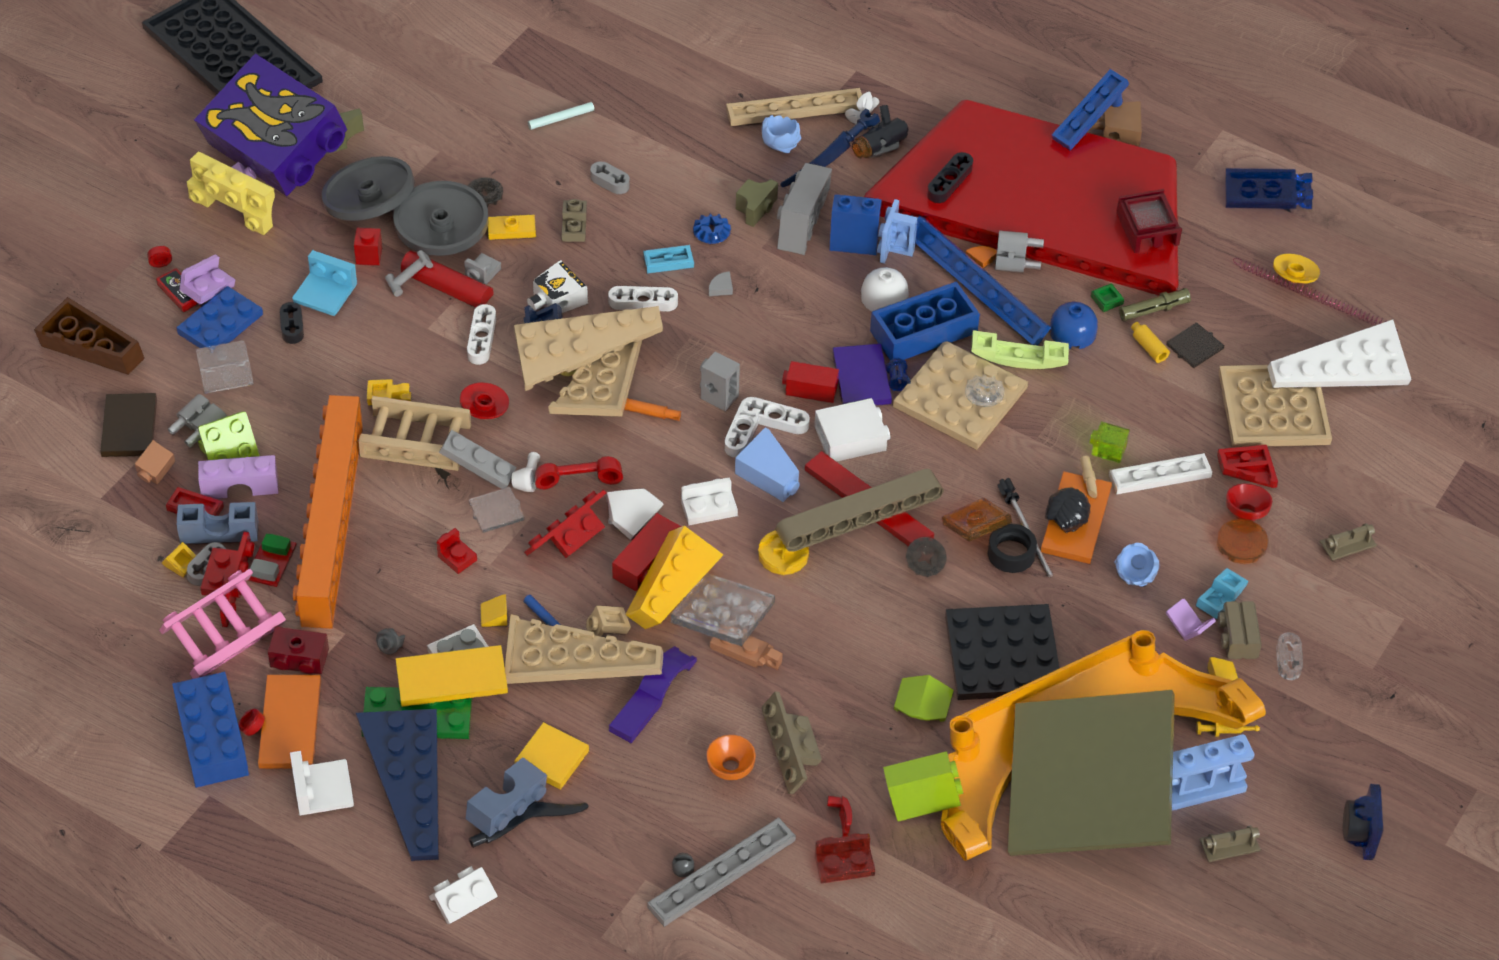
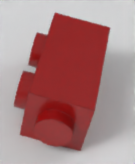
(811, 382)

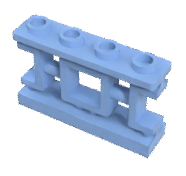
(1210, 771)

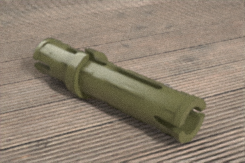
(1162, 302)

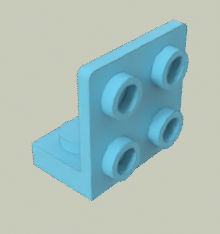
(327, 283)

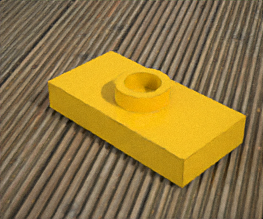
(511, 227)

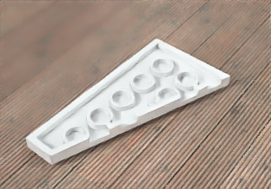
(1357, 359)

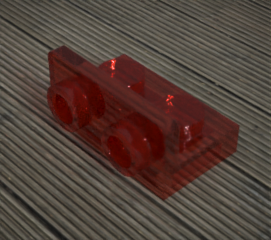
(844, 858)

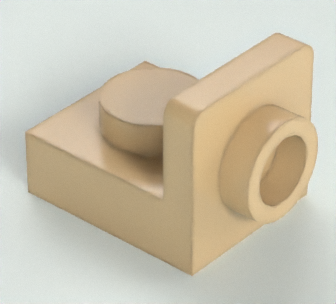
(608, 620)

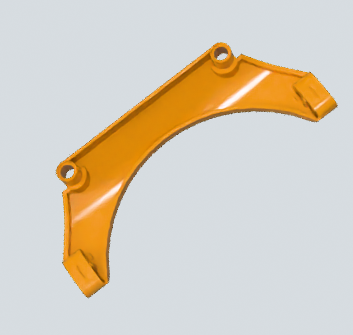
(1131, 665)

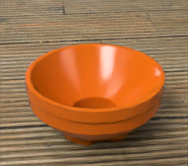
(731, 748)

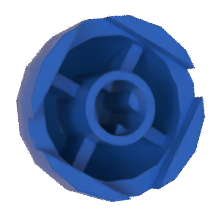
(1074, 324)

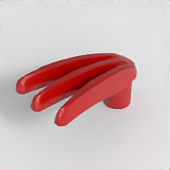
(845, 812)

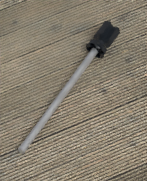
(1007, 489)

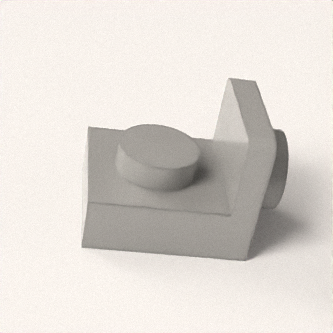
(482, 268)

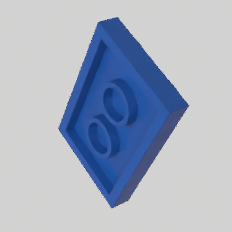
(220, 319)

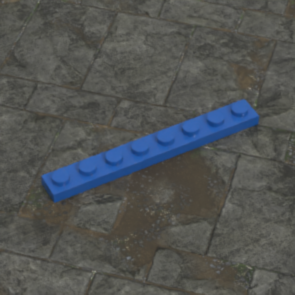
(980, 282)

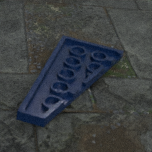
(407, 764)

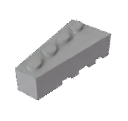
(802, 207)

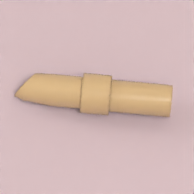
(1089, 476)

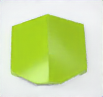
(923, 698)

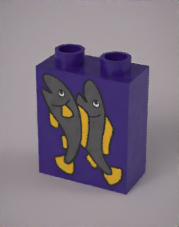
(272, 125)

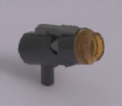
(881, 139)

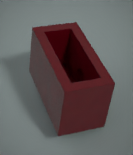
(298, 650)

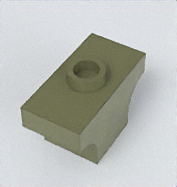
(756, 199)

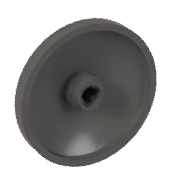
(368, 188)
(441, 218)

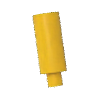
(1150, 342)

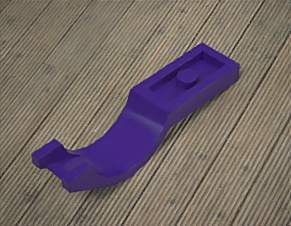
(649, 696)

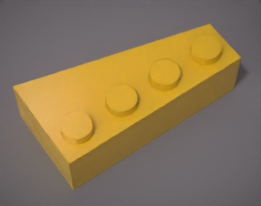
(673, 574)

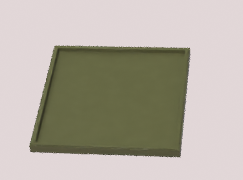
(1092, 773)

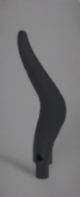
(535, 809)

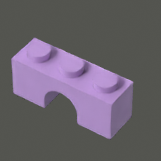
(256, 472)

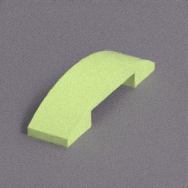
(1019, 355)

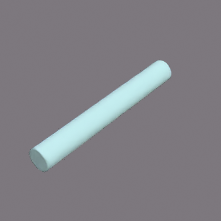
(562, 115)

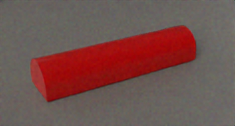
(450, 281)

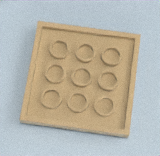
(940, 397)
(1271, 415)

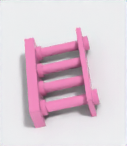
(224, 649)

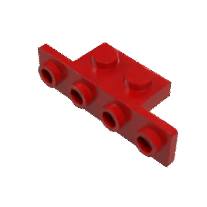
(574, 530)
(224, 564)

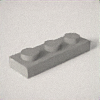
(477, 459)

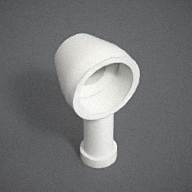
(524, 478)

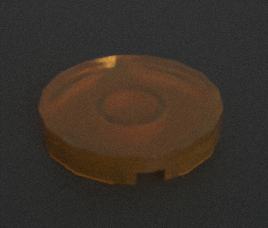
(1242, 541)

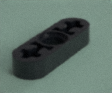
(949, 186)

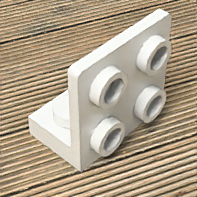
(321, 785)

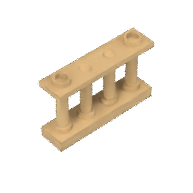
(408, 451)

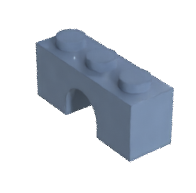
(198, 526)
(494, 811)

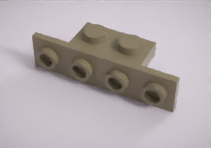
(792, 742)

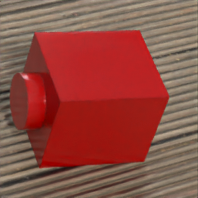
(368, 246)

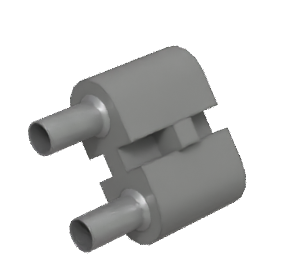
(1012, 251)
(195, 414)

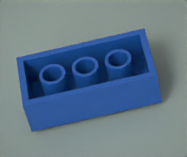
(924, 322)
(210, 729)

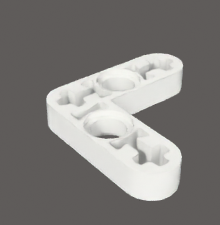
(756, 417)

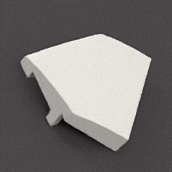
(631, 509)

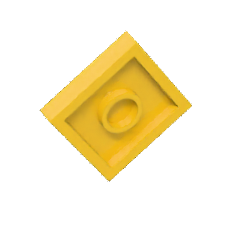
(554, 754)

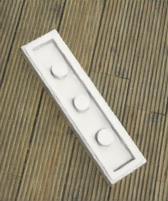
(1160, 473)

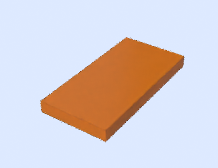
(1082, 542)
(290, 720)

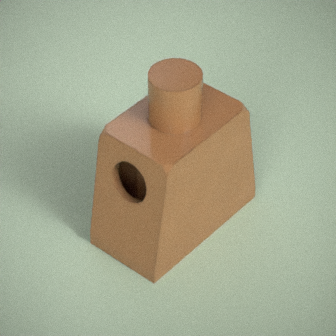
(1122, 123)

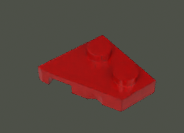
(1248, 464)

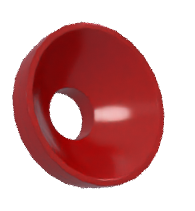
(1248, 497)

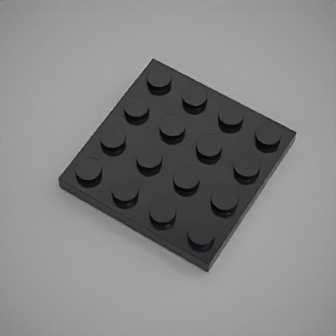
(999, 648)

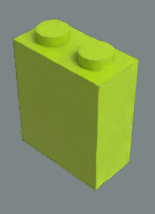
(923, 786)

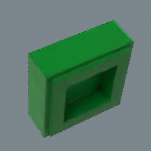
(1107, 297)

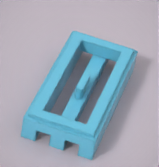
(671, 259)

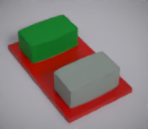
(271, 559)

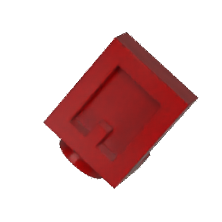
(455, 552)

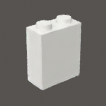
(851, 430)

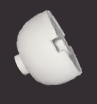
(883, 288)

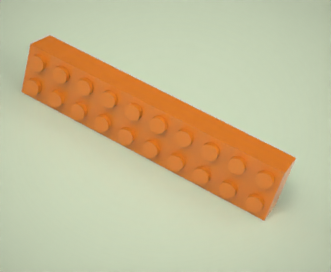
(328, 512)

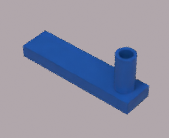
(1104, 94)

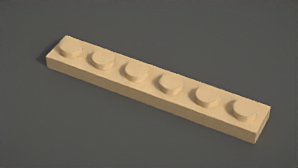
(793, 106)

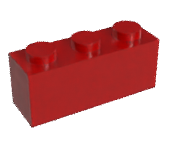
(638, 556)

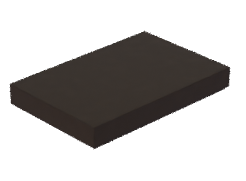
(128, 424)

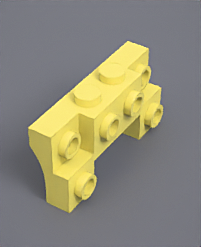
(219, 182)

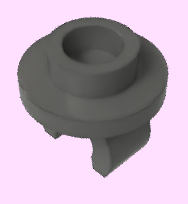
(389, 641)

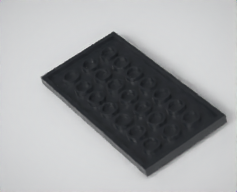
(220, 38)

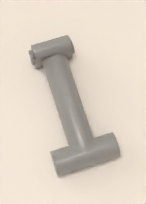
(395, 283)

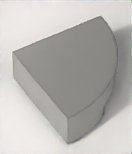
(721, 285)

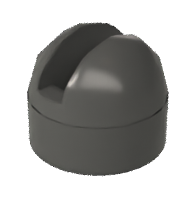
(683, 865)

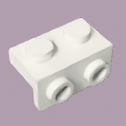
(464, 894)

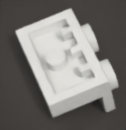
(708, 501)

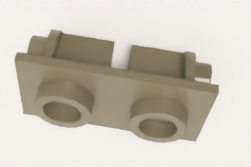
(1349, 542)
(1231, 843)

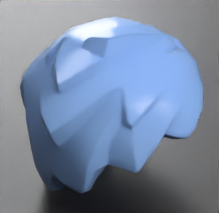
(780, 133)
(1137, 564)

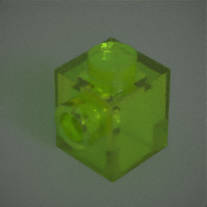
(1109, 441)

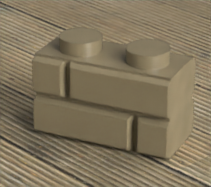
(1240, 630)

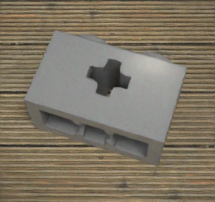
(719, 381)

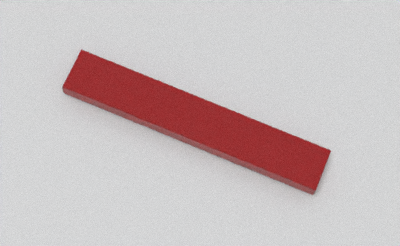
(846, 483)

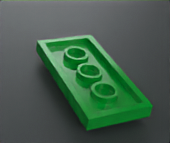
(452, 715)

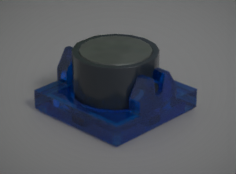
(1364, 821)

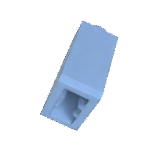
(768, 466)

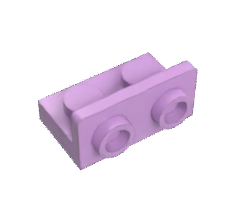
(205, 280)

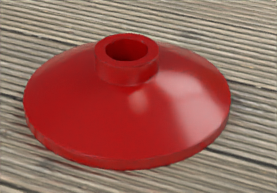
(484, 400)

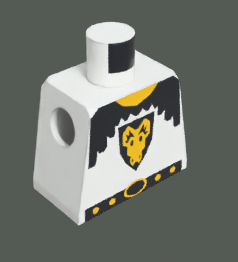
(560, 287)

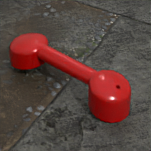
(607, 468)

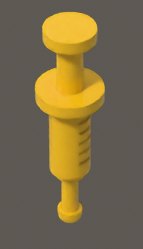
(1221, 729)

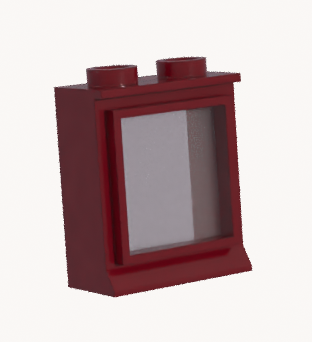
(1147, 216)

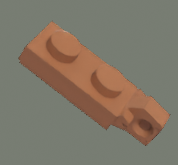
(752, 652)

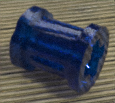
(898, 374)

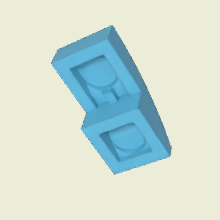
(1224, 589)

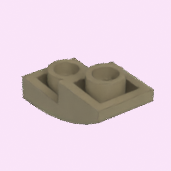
(574, 220)

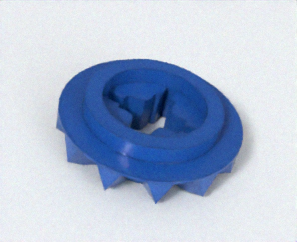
(704, 233)

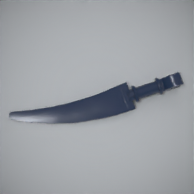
(841, 143)

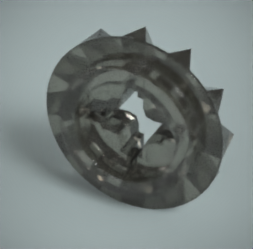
(492, 187)
(928, 546)

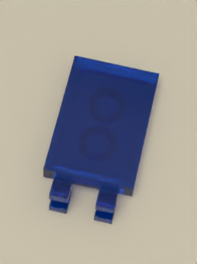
(1268, 188)

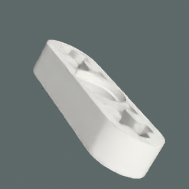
(626, 292)
(484, 342)

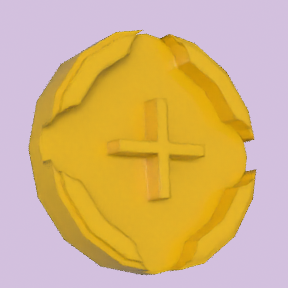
(777, 558)

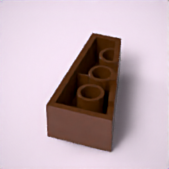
(88, 337)

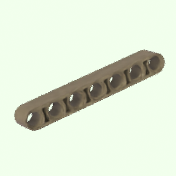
(859, 510)

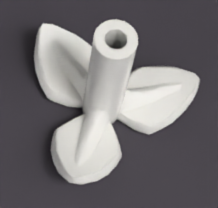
(864, 102)

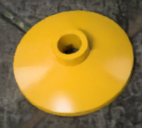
(1296, 268)

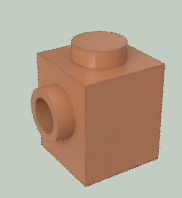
(154, 463)

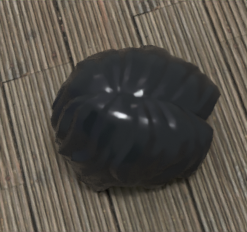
(1068, 509)

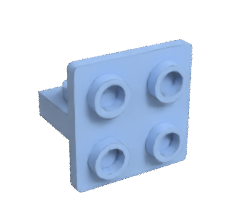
(897, 233)

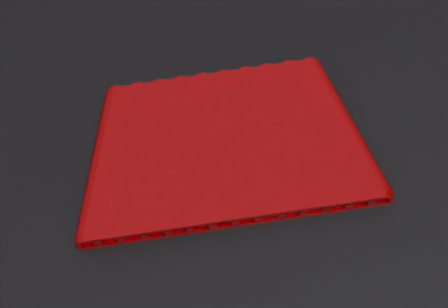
(1039, 189)

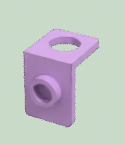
(1186, 620)

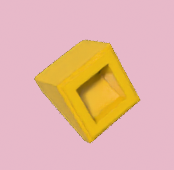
(179, 559)
(494, 612)
(1222, 668)

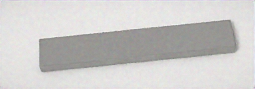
(721, 871)

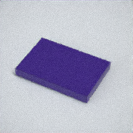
(862, 374)

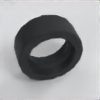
(1012, 563)

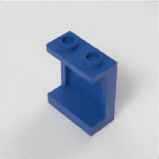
(855, 224)

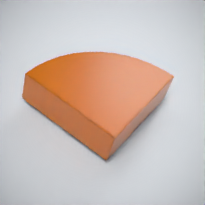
(982, 255)

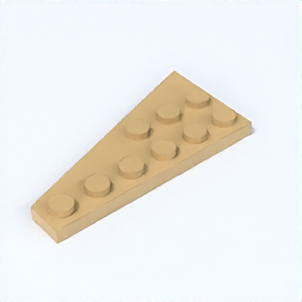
(572, 342)
(600, 385)
(568, 653)

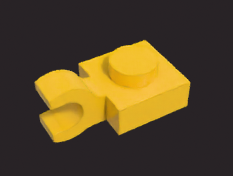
(386, 388)

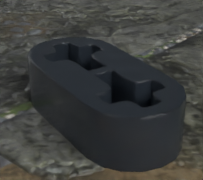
(287, 323)

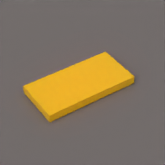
(451, 675)

